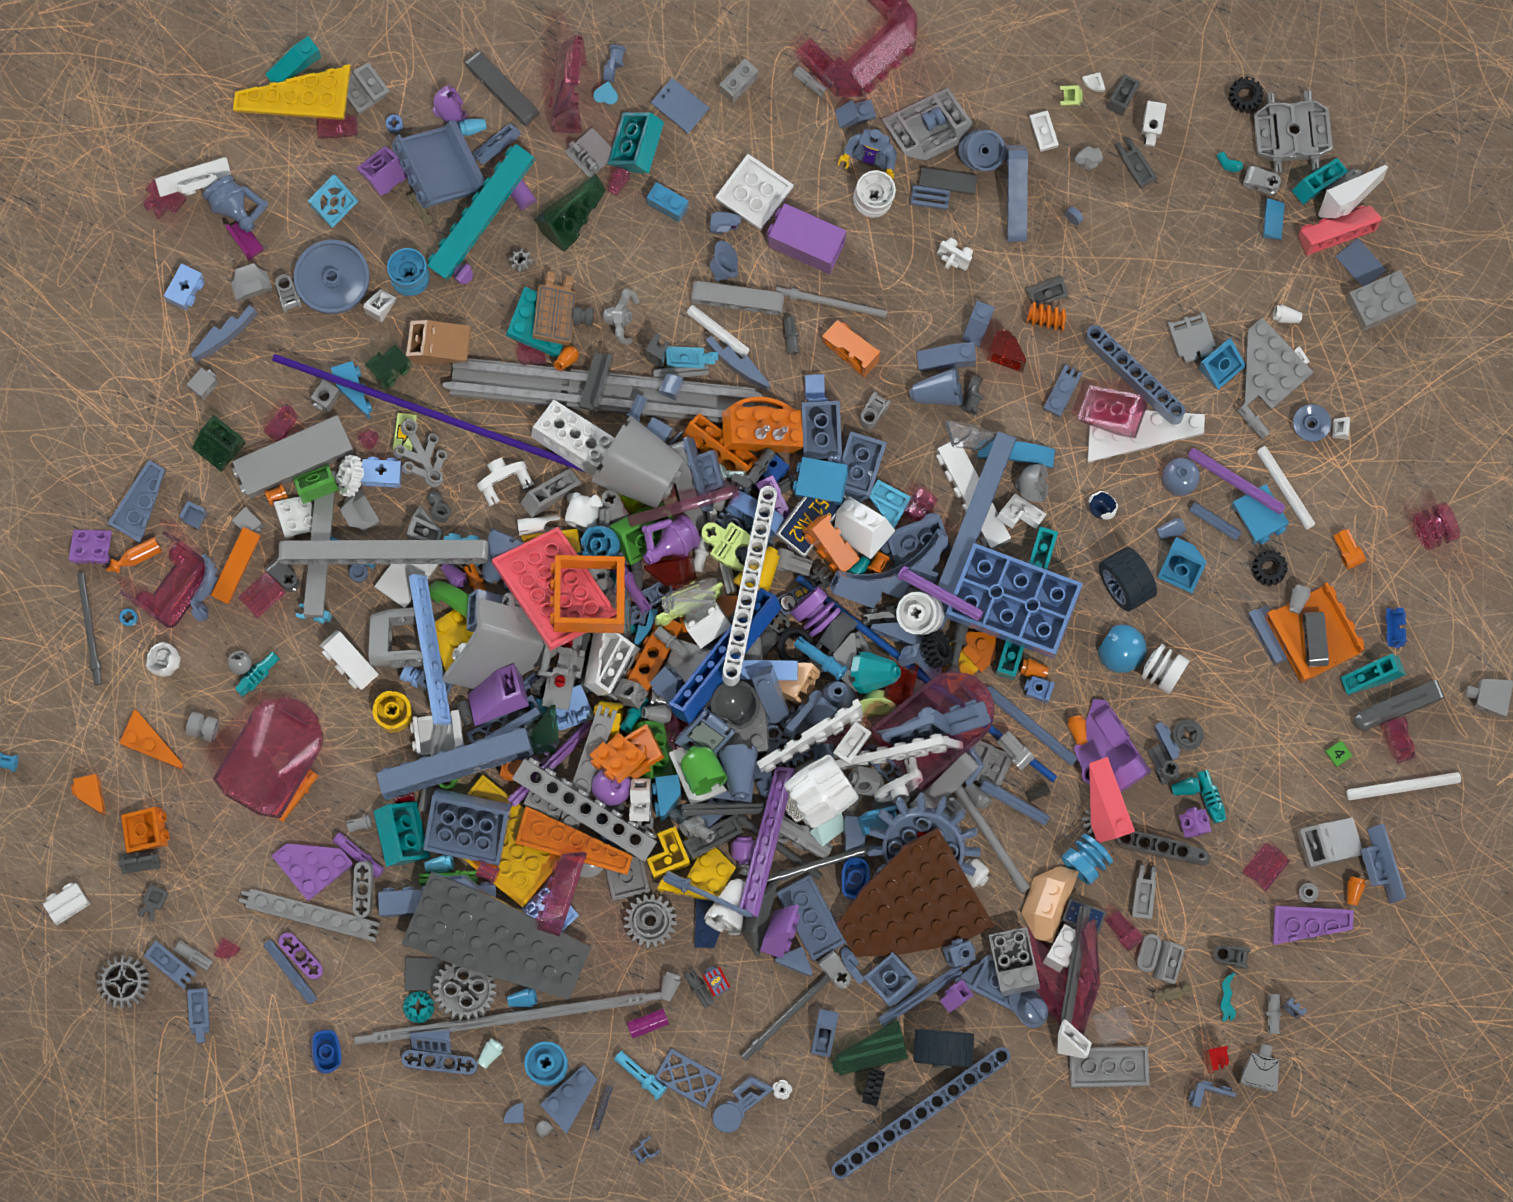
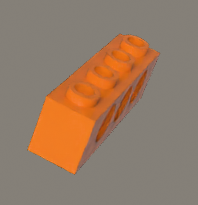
(710, 437)
(655, 664)

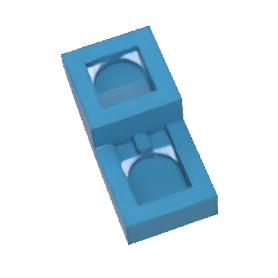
(643, 631)

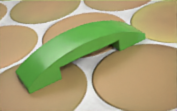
(451, 595)

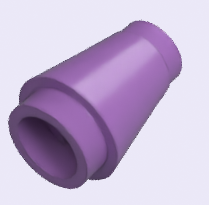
(454, 575)

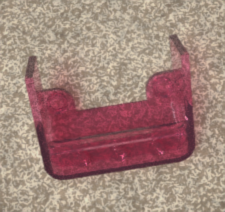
(175, 592)

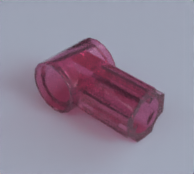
(1127, 935)

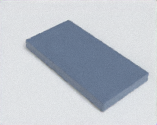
(816, 923)

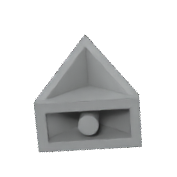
(423, 527)

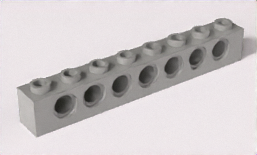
(640, 850)

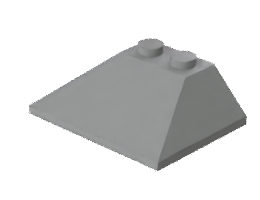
(913, 137)

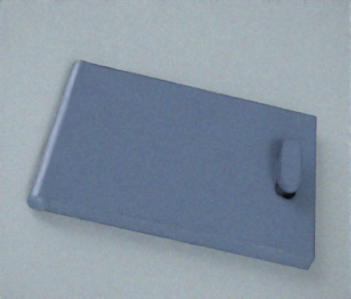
(680, 105)

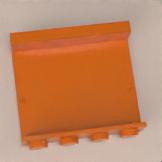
(1340, 632)

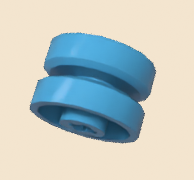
(551, 1074)

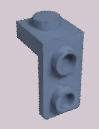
(913, 654)
(1197, 1095)

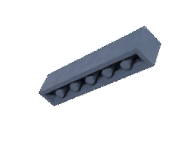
(404, 902)

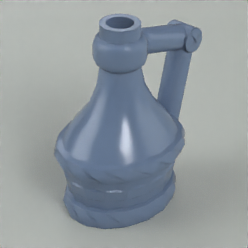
(228, 200)

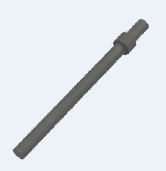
(95, 664)
(743, 821)
(784, 874)
(757, 1044)

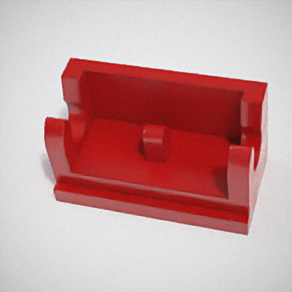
(1216, 1057)

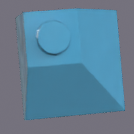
(1183, 565)

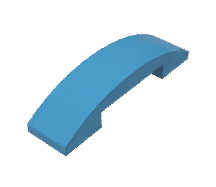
(1025, 453)

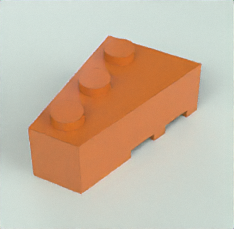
(851, 348)
(830, 544)

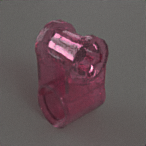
(279, 426)
(673, 729)

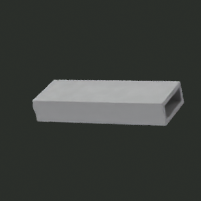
(292, 457)

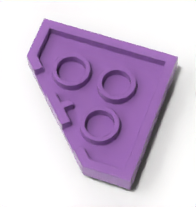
(312, 866)

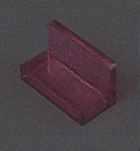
(261, 595)
(1266, 866)

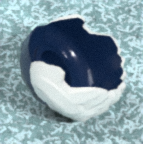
(1102, 505)

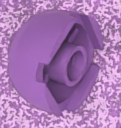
(448, 105)
(610, 791)

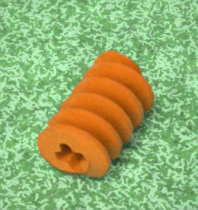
(1047, 316)

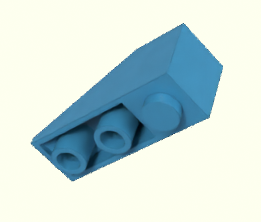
(351, 372)

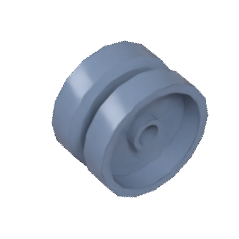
(982, 150)

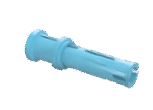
(646, 1083)

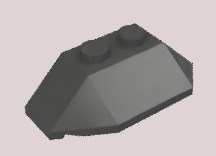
(755, 927)

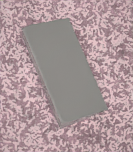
(1168, 962)

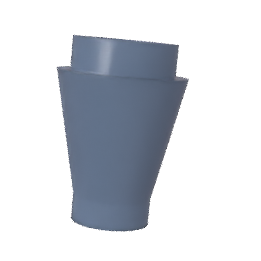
(1172, 528)

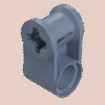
(654, 595)

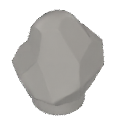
(1089, 158)

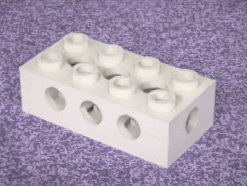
(572, 437)

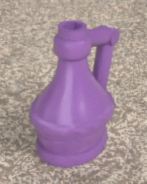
(676, 539)

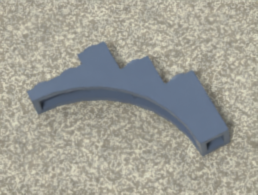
(868, 588)

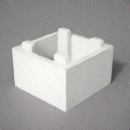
(707, 628)

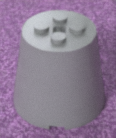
(639, 465)

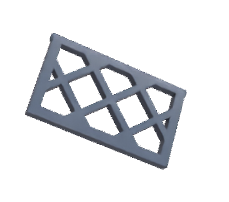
(703, 1071)

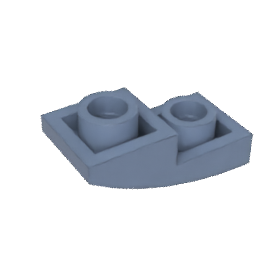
(853, 835)

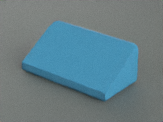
(1273, 219)

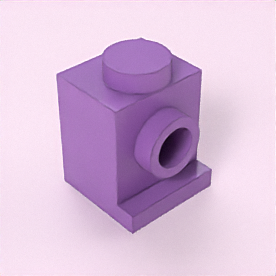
(956, 996)

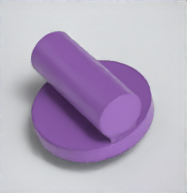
(463, 274)

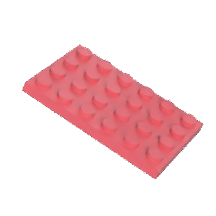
(529, 576)

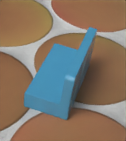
(872, 819)

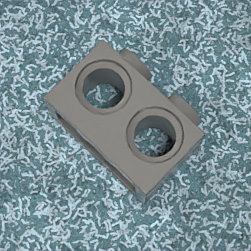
(738, 81)

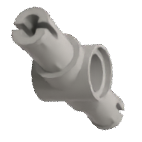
(692, 825)

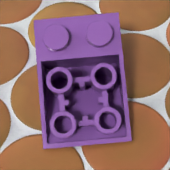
(498, 695)

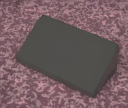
(1047, 291)

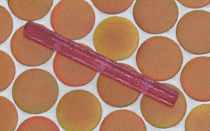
(682, 506)

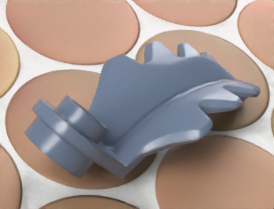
(207, 586)

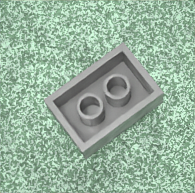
(1381, 300)

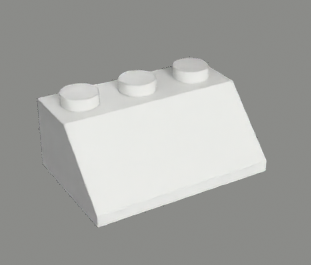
(862, 527)

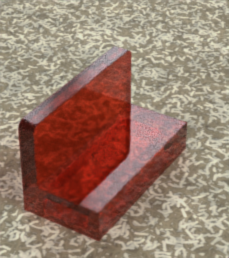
(903, 687)

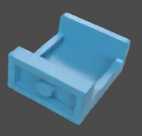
(821, 480)
(1259, 519)

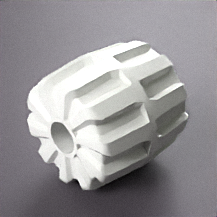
(821, 791)

